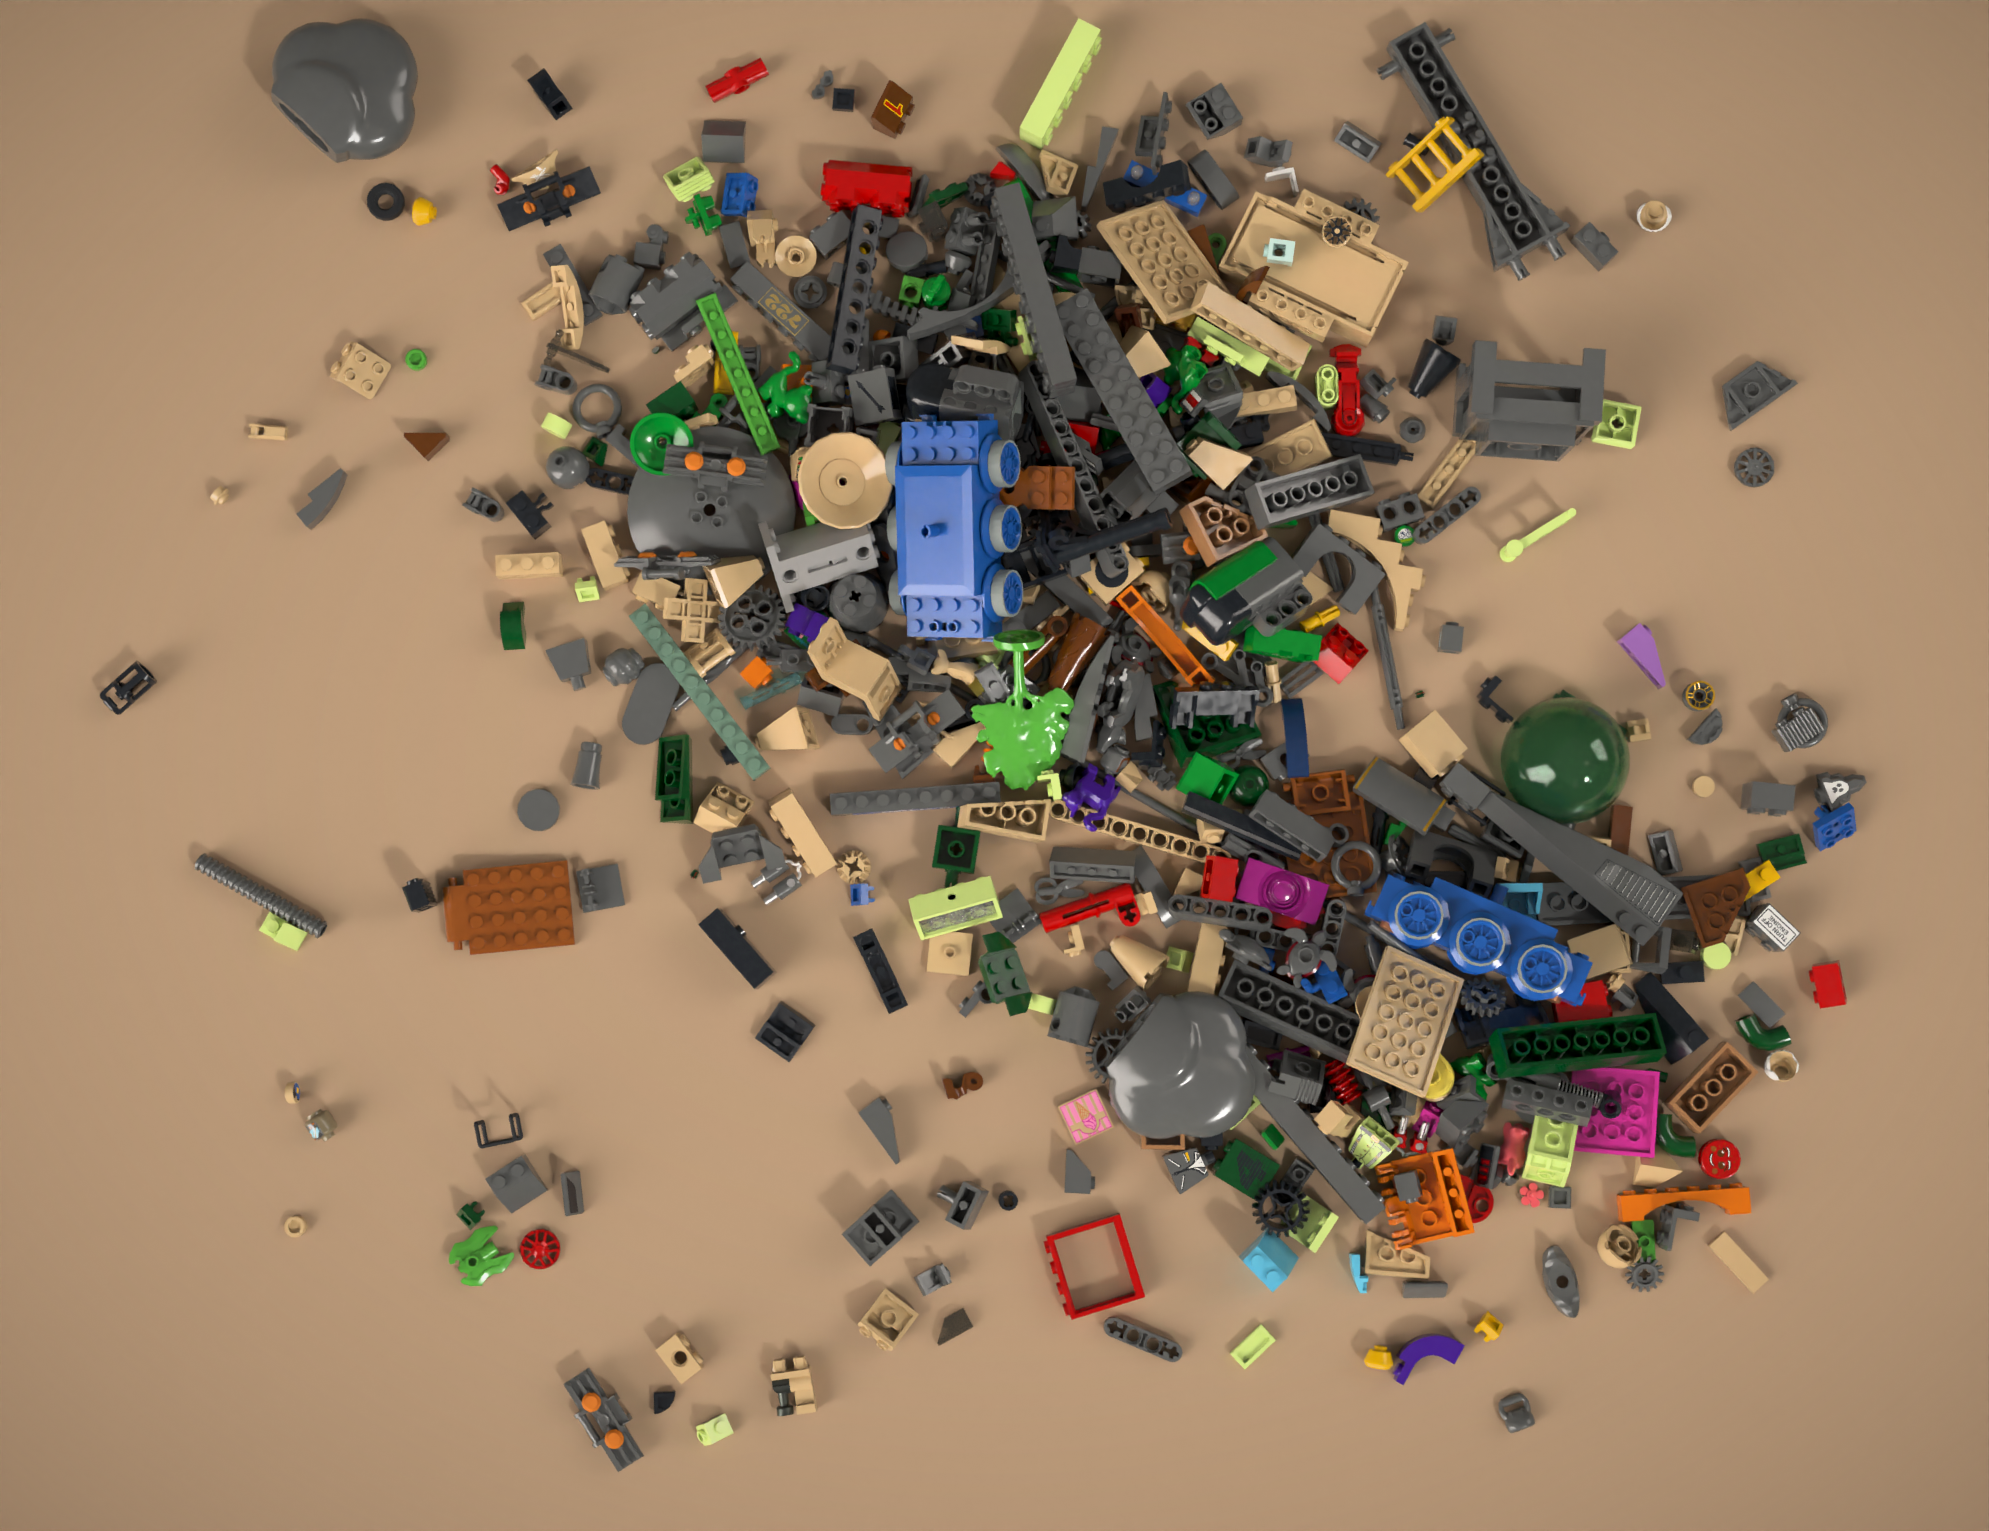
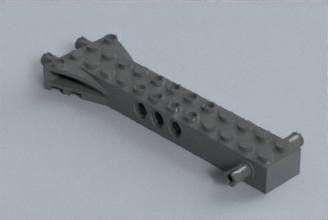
(1512, 213)

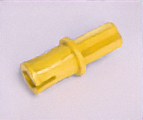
(1319, 619)

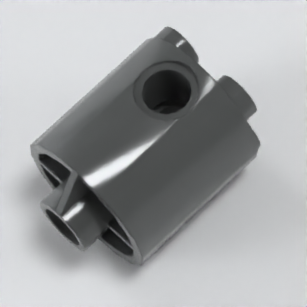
(615, 285)
(1074, 1016)

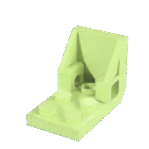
(1550, 1151)

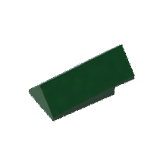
(675, 779)

